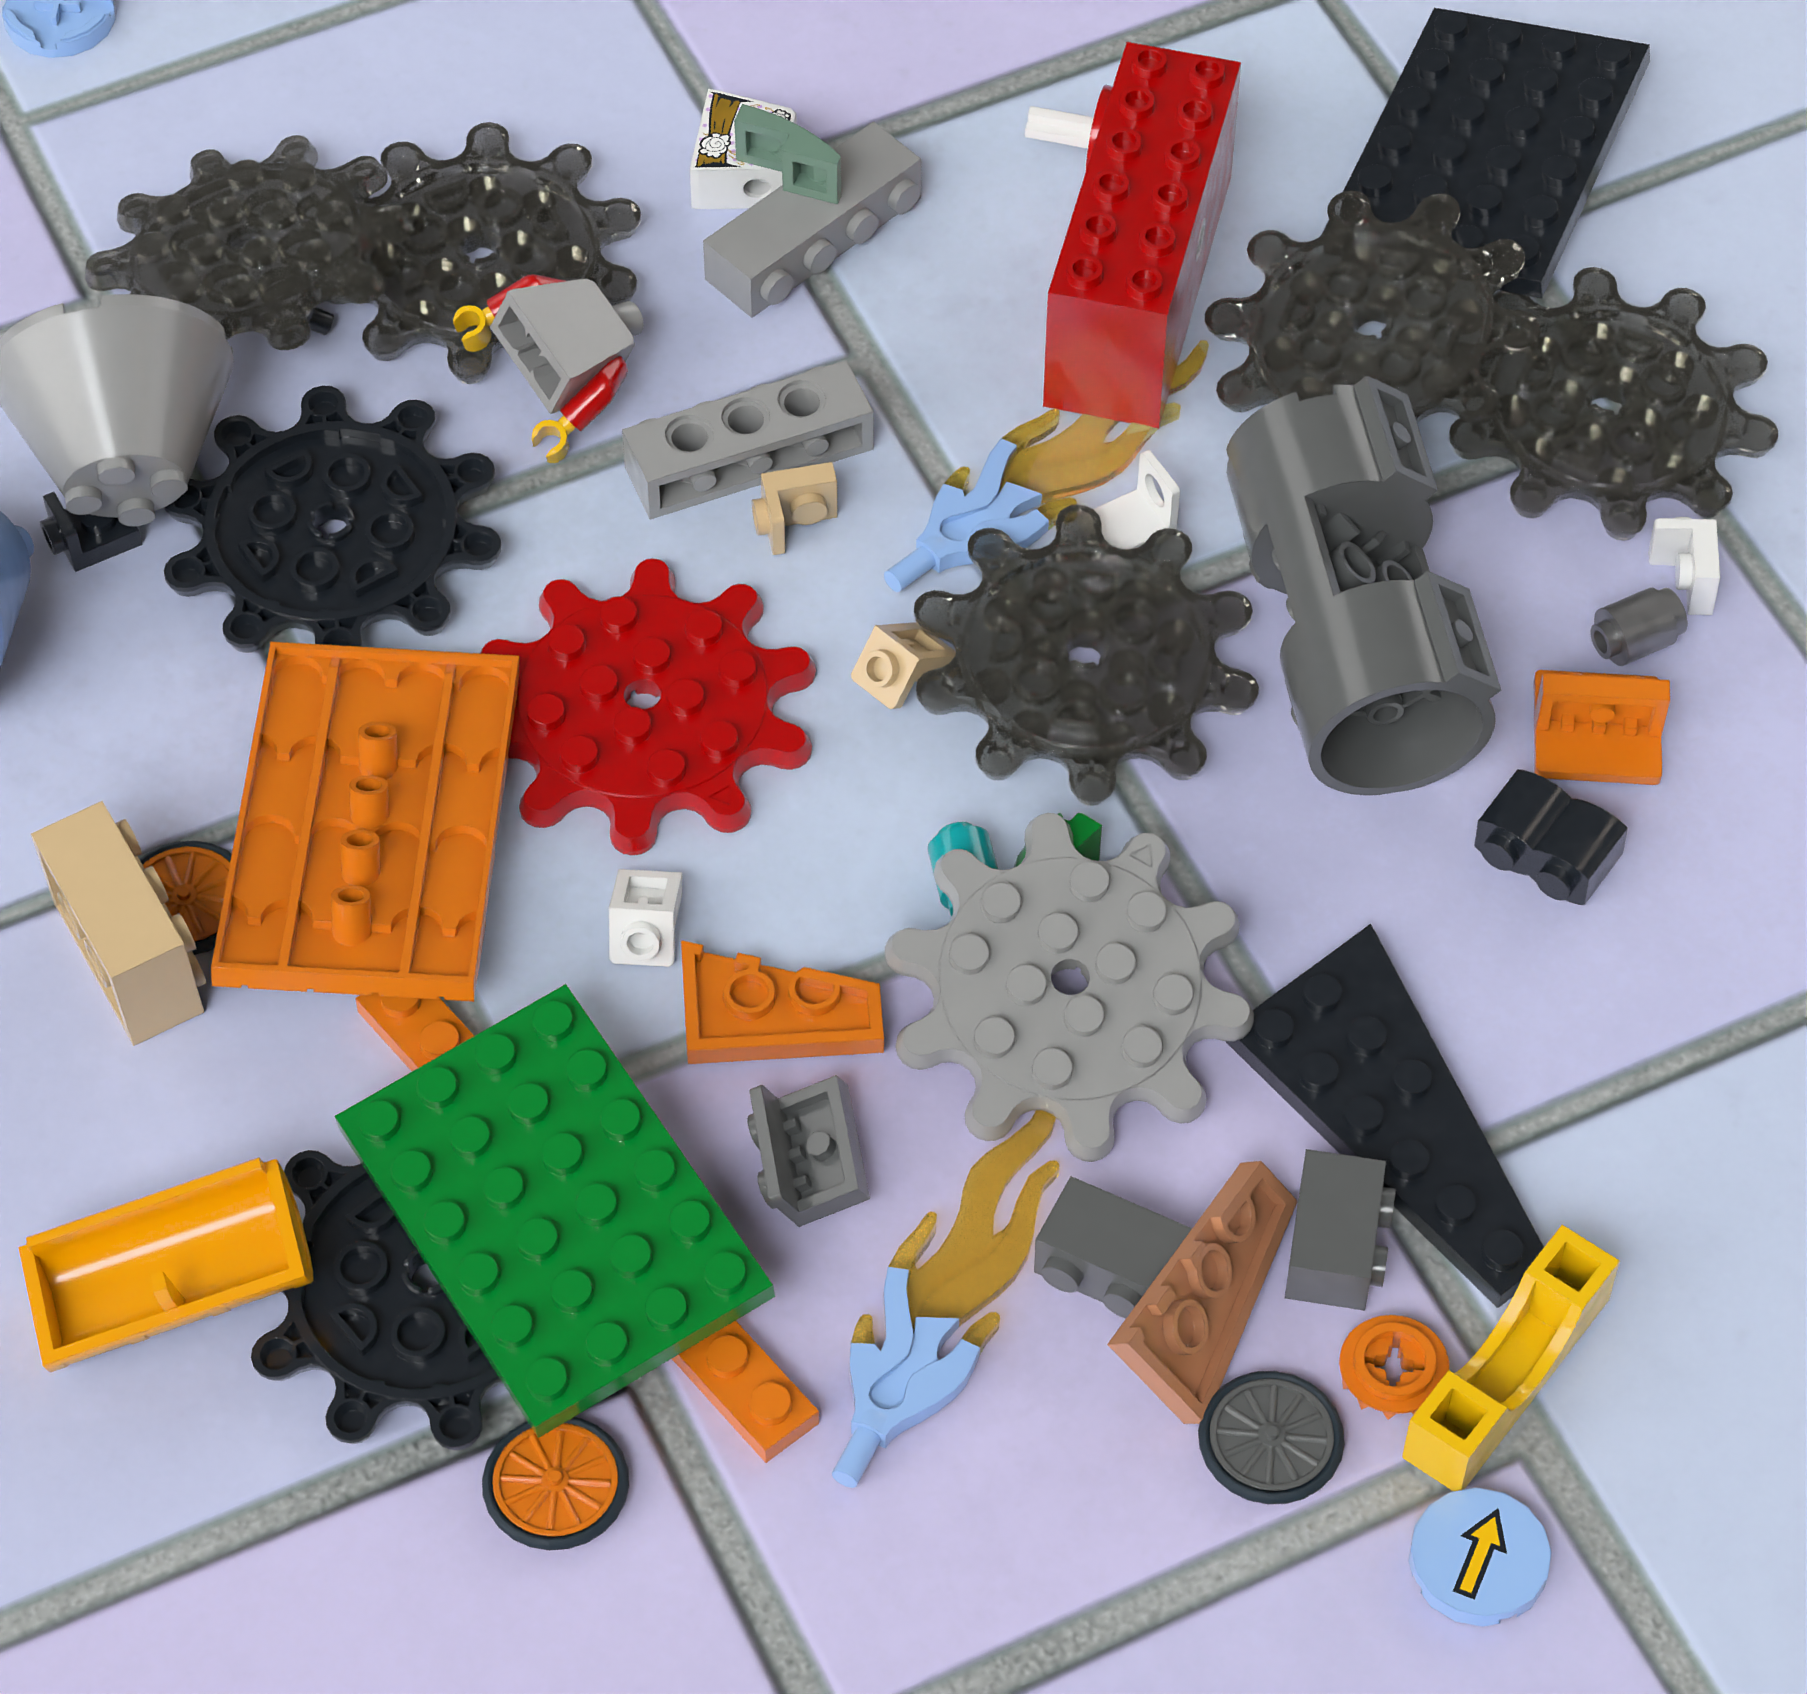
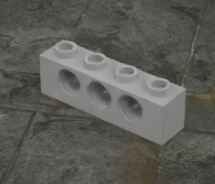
(733, 440)

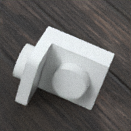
(1694, 551)
(644, 917)

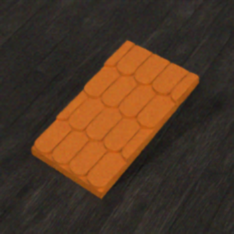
(368, 822)

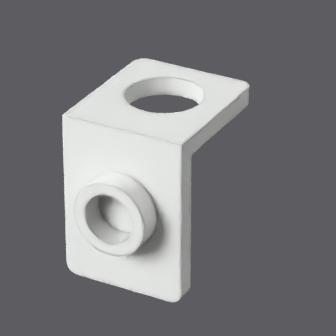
(1140, 513)

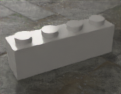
(795, 236)

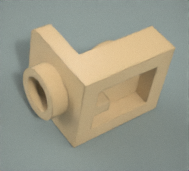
(792, 498)
(896, 659)

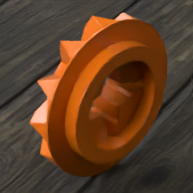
(1370, 1346)

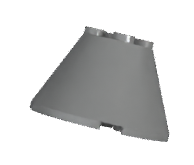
(116, 399)

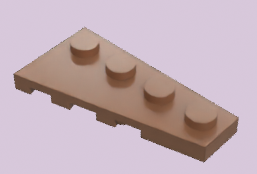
(1201, 1300)

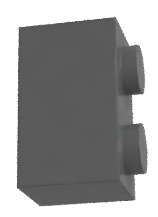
(1337, 1230)
(1104, 1246)

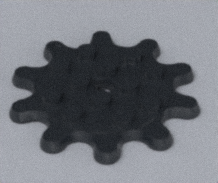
(286, 483)
(367, 1318)

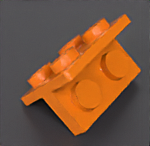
(1599, 726)

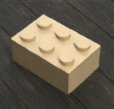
(121, 921)

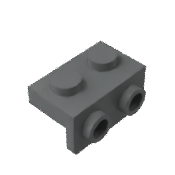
(808, 1150)

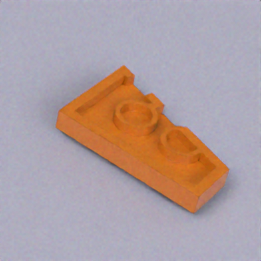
(773, 1013)

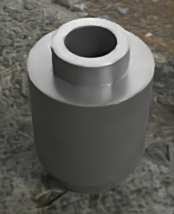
(1638, 625)

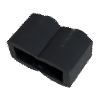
(1550, 837)

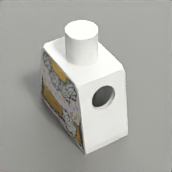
(715, 174)

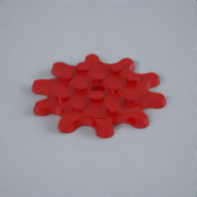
(659, 759)

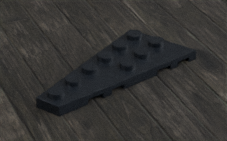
(1374, 1086)

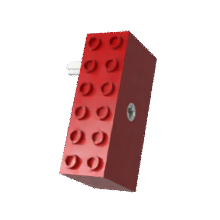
(1137, 229)

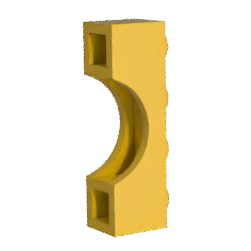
(1485, 1398)

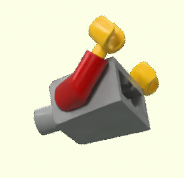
(562, 342)

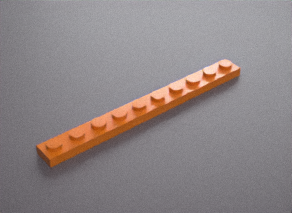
(724, 1366)

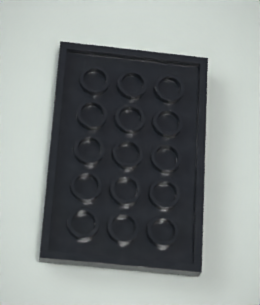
(1506, 126)

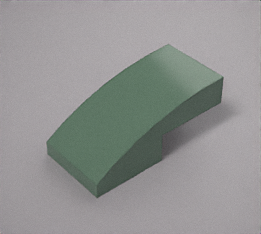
(778, 144)

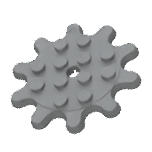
(1055, 1049)

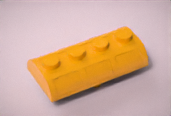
(164, 1261)

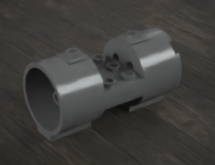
(1382, 651)

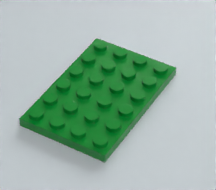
(554, 1209)

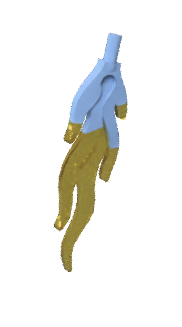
(1025, 477)
(927, 1305)

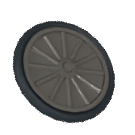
(1271, 1437)

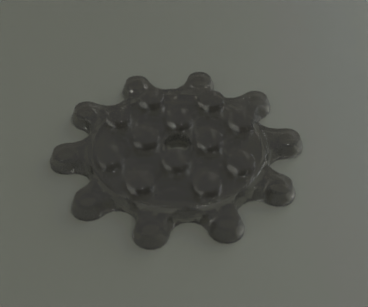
(495, 202)
(305, 248)
(1369, 270)
(1672, 415)
(1086, 594)

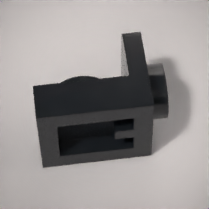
(85, 537)

